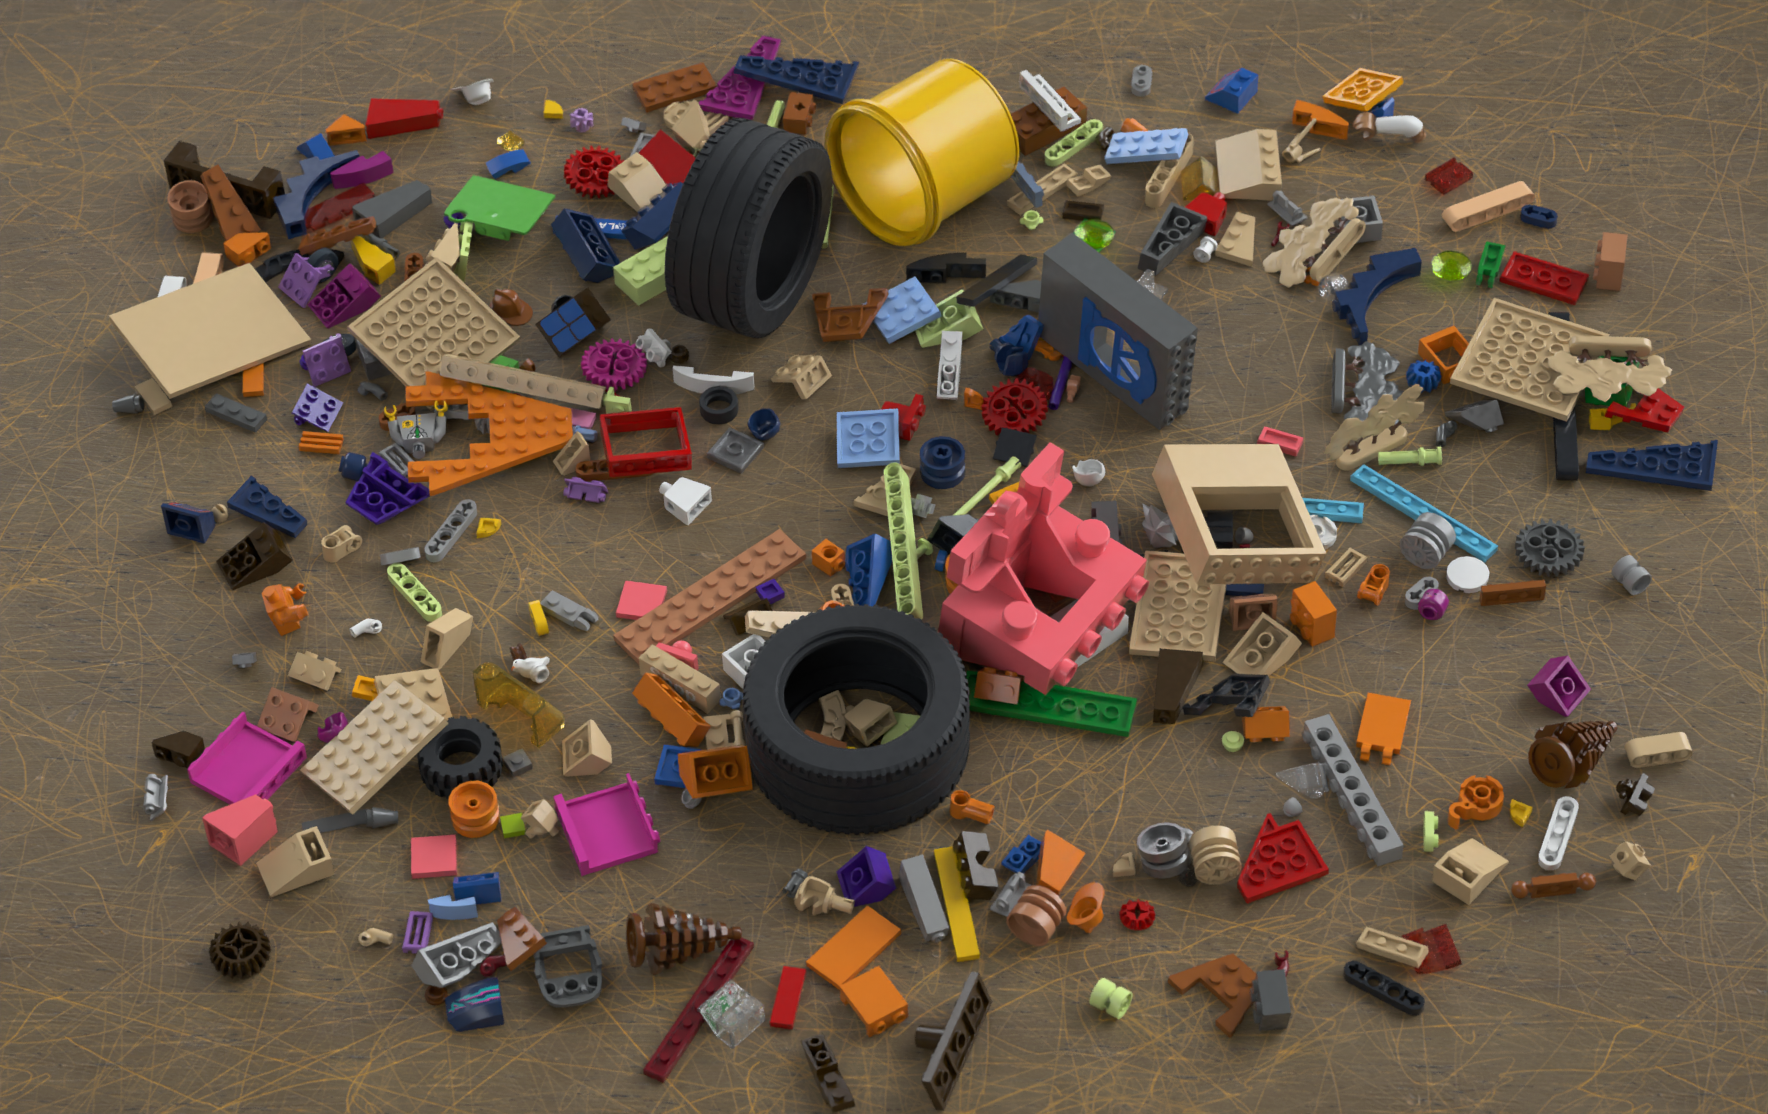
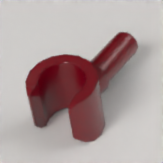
(1279, 227)

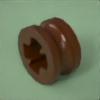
(518, 652)

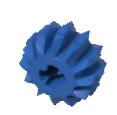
(1424, 374)

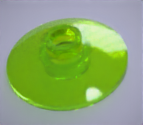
(1095, 233)
(1451, 265)

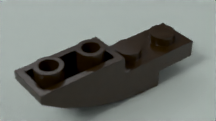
(827, 1073)

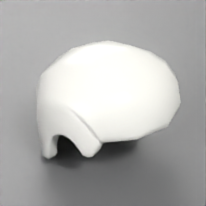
(1089, 472)

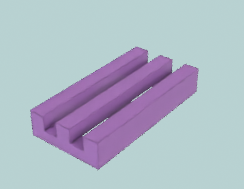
(415, 946)

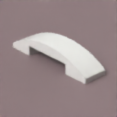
(686, 378)

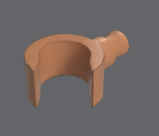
(1073, 387)

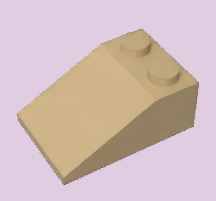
(635, 181)
(1263, 648)

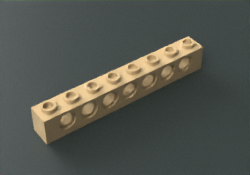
(522, 381)

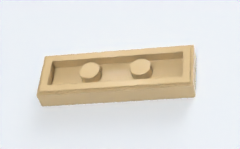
(1392, 947)

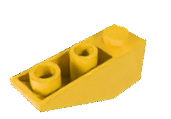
(373, 261)

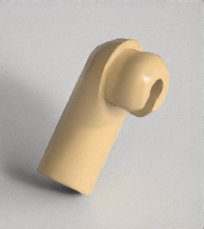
(373, 936)

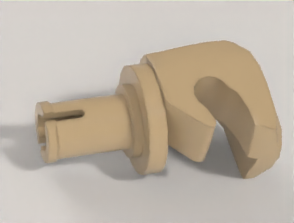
(822, 897)

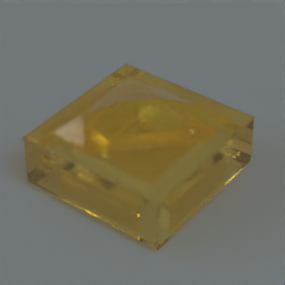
(510, 141)

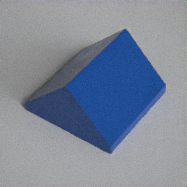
(483, 887)

